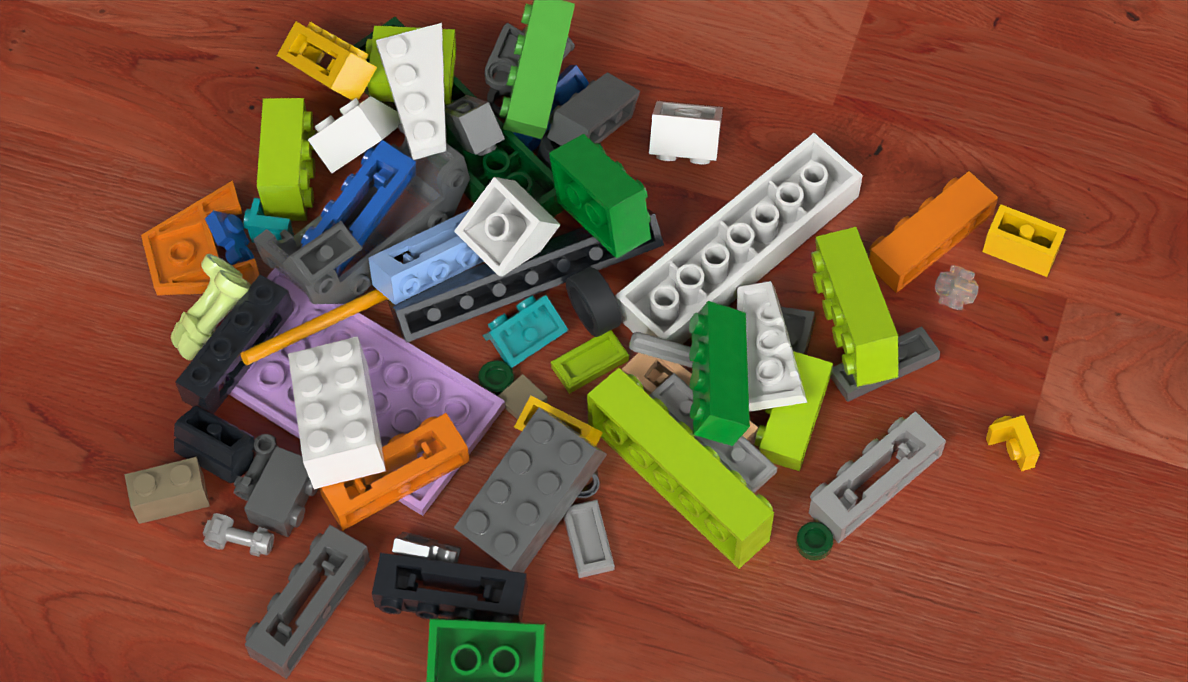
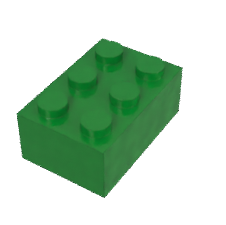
(601, 195)
(485, 651)

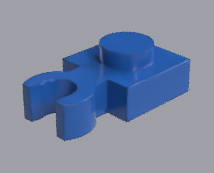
(230, 233)

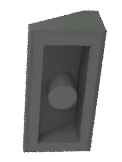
(322, 254)

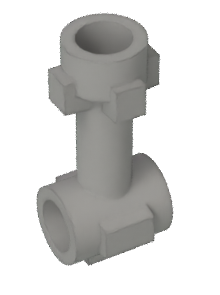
(220, 530)

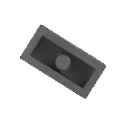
(280, 493)

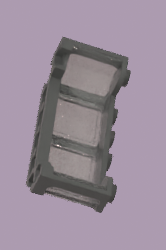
(422, 205)

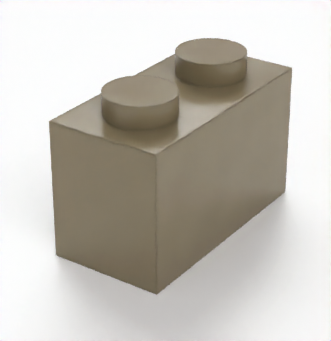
(167, 490)

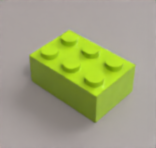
(286, 159)

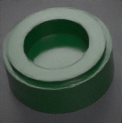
(495, 376)
(814, 541)

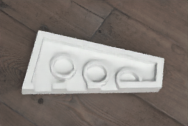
(416, 80)
(770, 357)

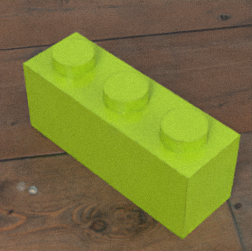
(791, 426)

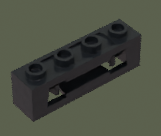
(237, 333)
(397, 590)

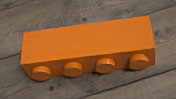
(931, 231)

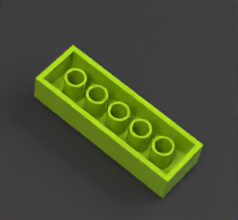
(680, 467)

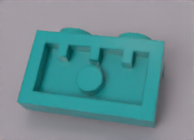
(526, 330)

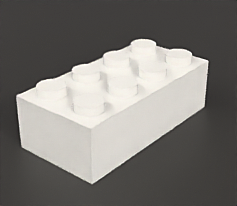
(336, 413)

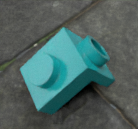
(257, 222)

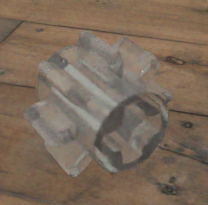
(956, 287)

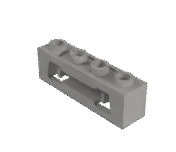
(913, 438)

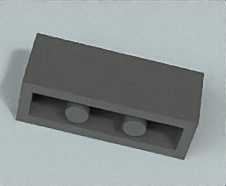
(594, 111)

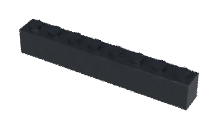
(482, 290)

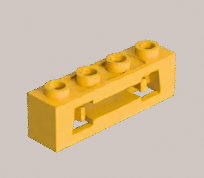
(345, 75)

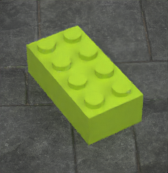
(856, 307)

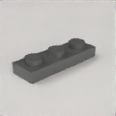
(914, 352)

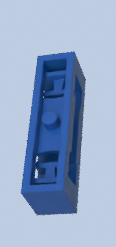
(383, 165)

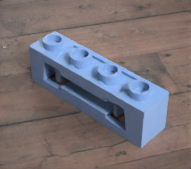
(433, 259)

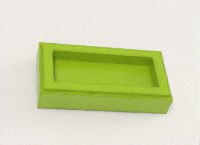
(589, 361)

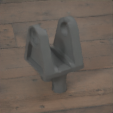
(501, 61)

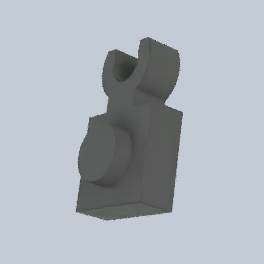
(425, 548)

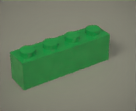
(719, 373)

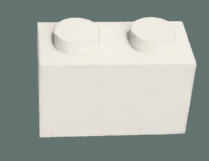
(353, 132)
(685, 132)
(506, 226)

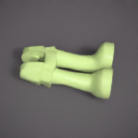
(219, 298)

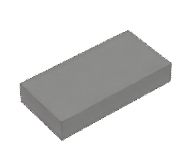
(588, 539)

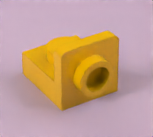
(1018, 440)

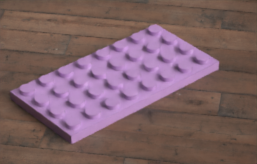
(403, 379)

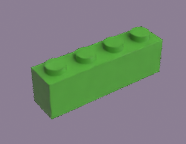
(537, 67)

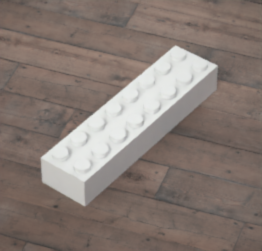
(741, 241)

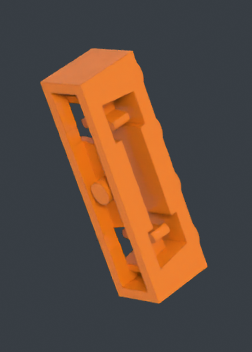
(441, 447)

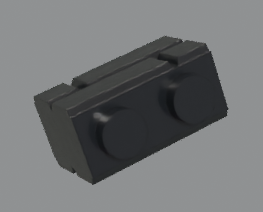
(215, 443)

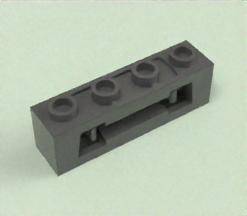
(272, 638)

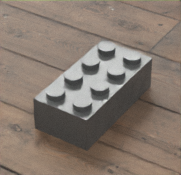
(530, 491)

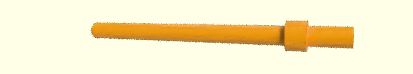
(312, 326)

